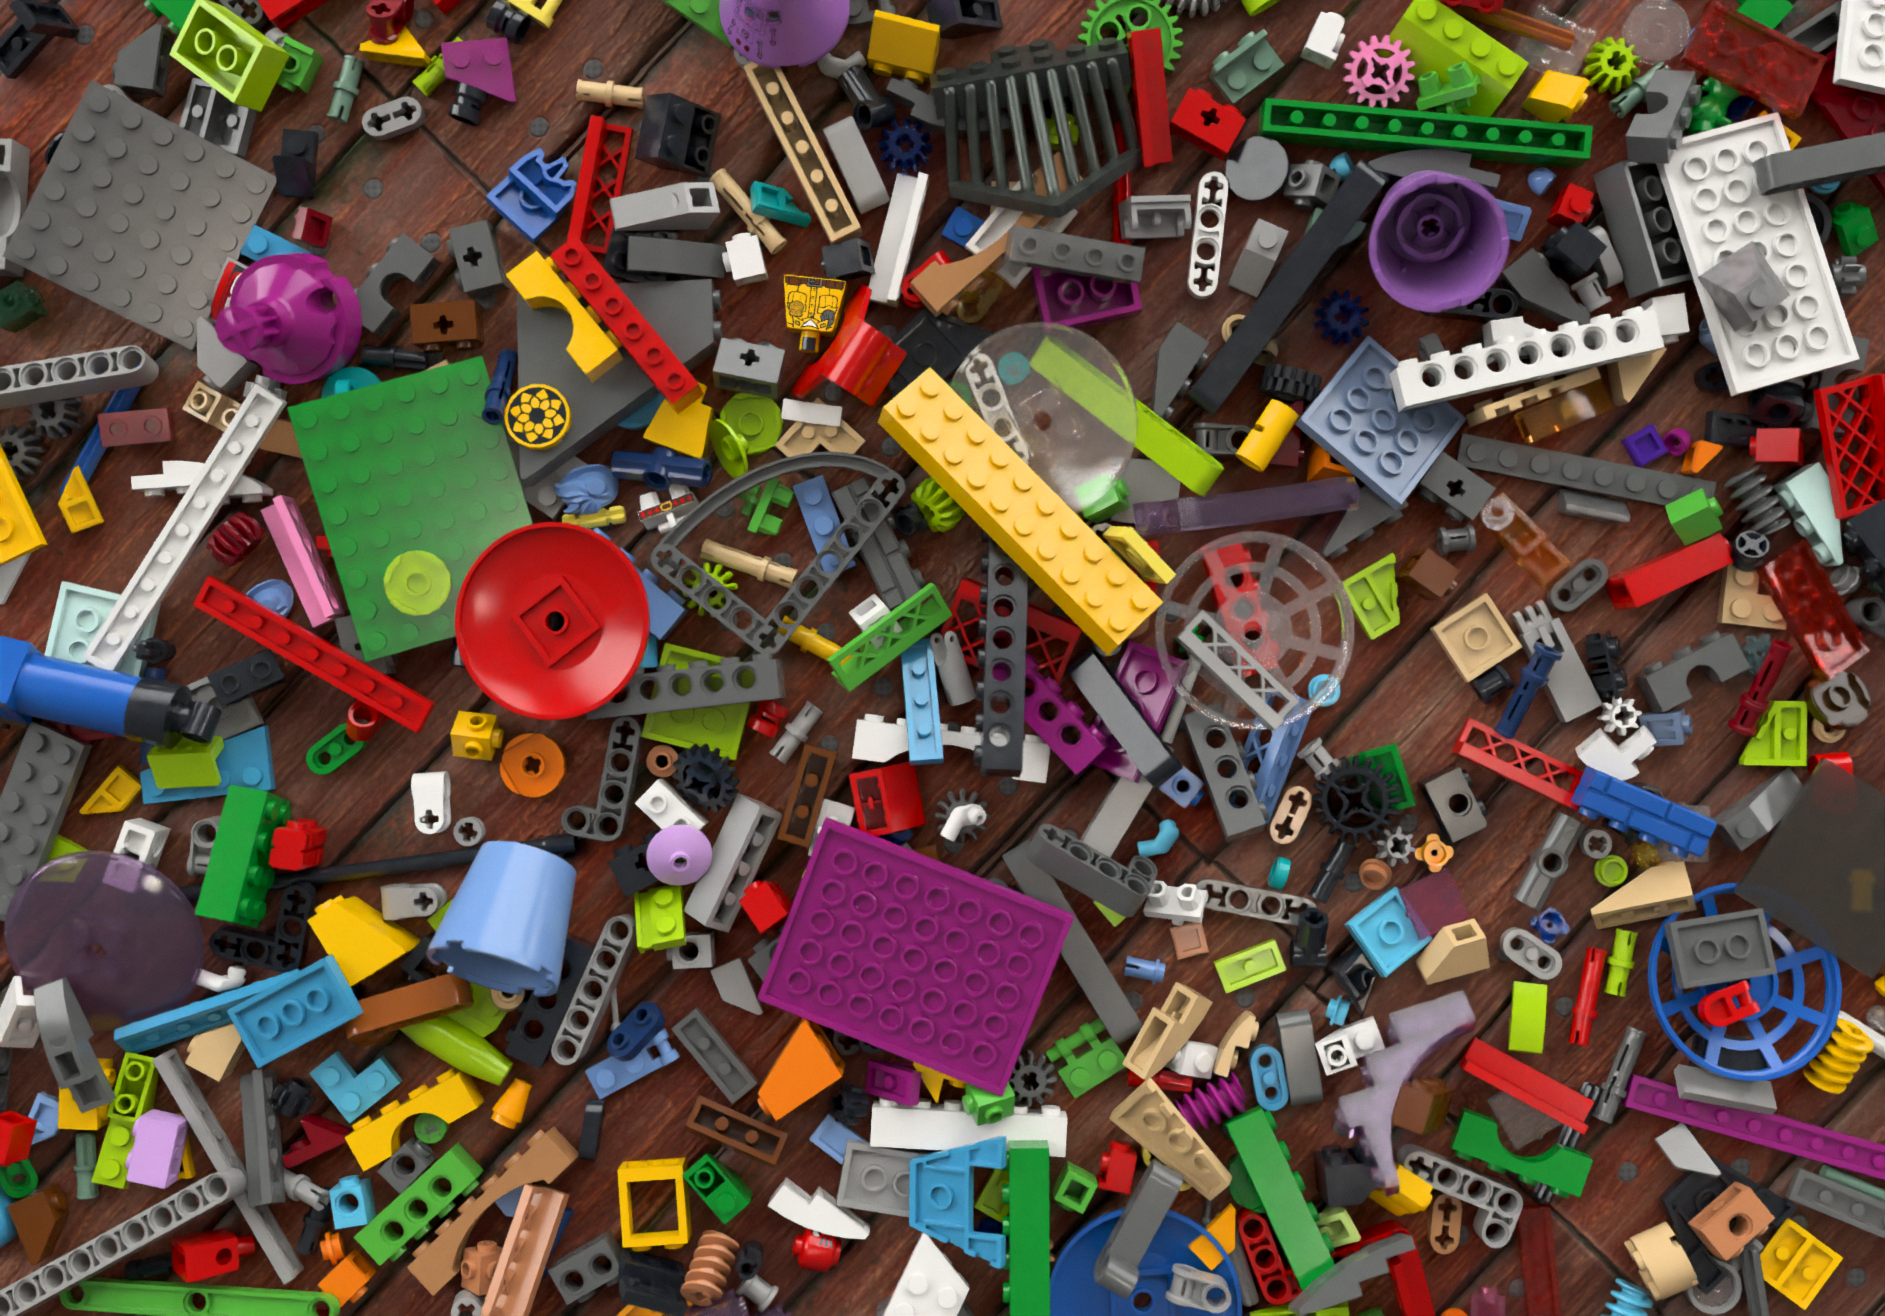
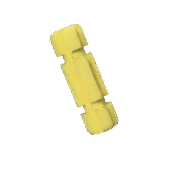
(602, 518)

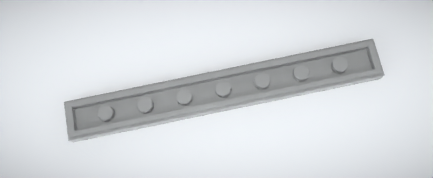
(224, 1157)

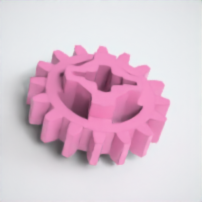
(1369, 58)

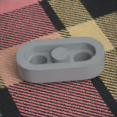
(1529, 952)

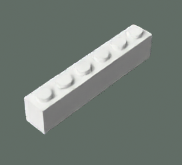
(948, 1126)

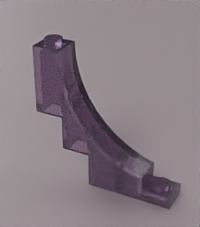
(1246, 507)

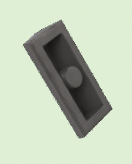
(1592, 507)

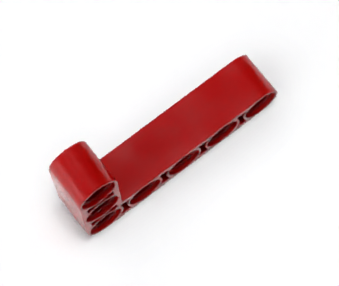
(1275, 1269)

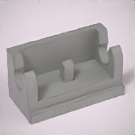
(1154, 216)

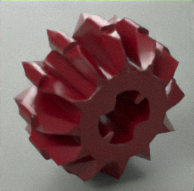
(235, 539)

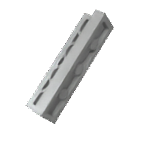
(1231, 680)

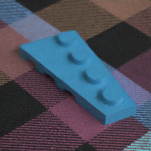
(242, 762)

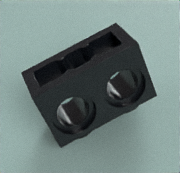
(246, 679)

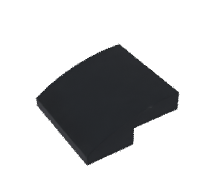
(651, 1282)

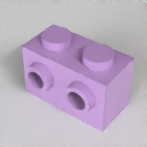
(157, 1148)

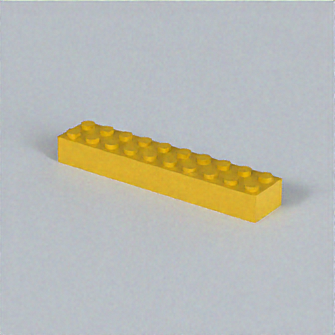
(1018, 511)

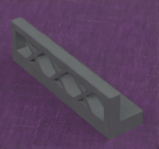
(262, 1139)

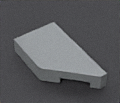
(736, 986)
(1685, 1151)

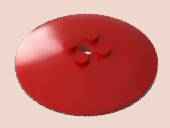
(507, 612)

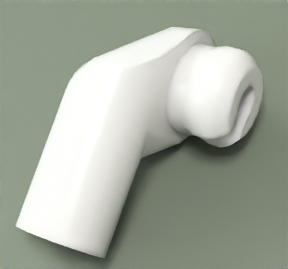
(961, 817)

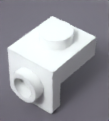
(1194, 1059)

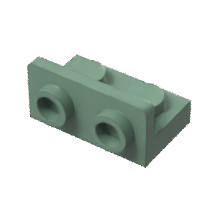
(1245, 67)

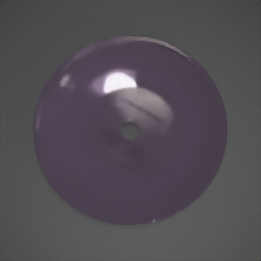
(127, 908)

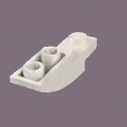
(180, 476)

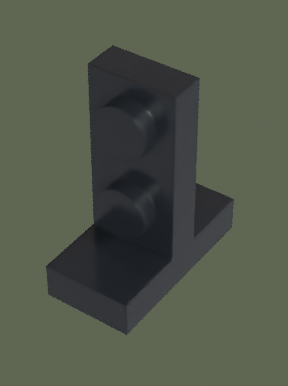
(32, 31)

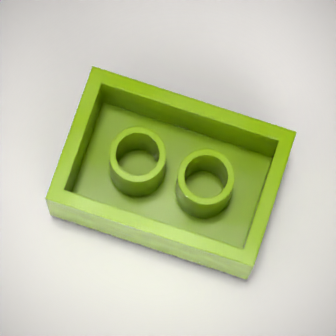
(229, 54)

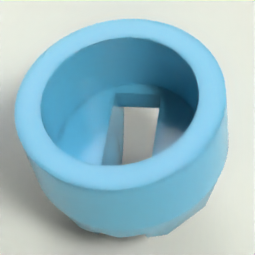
(1342, 165)

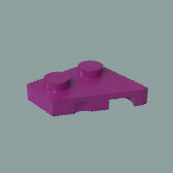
(482, 65)

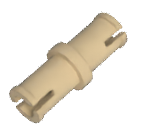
(609, 93)

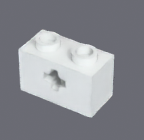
(668, 807)

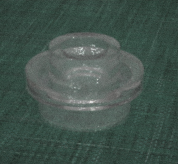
(1493, 522)

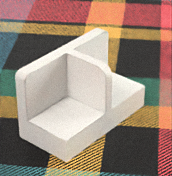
(18, 1018)

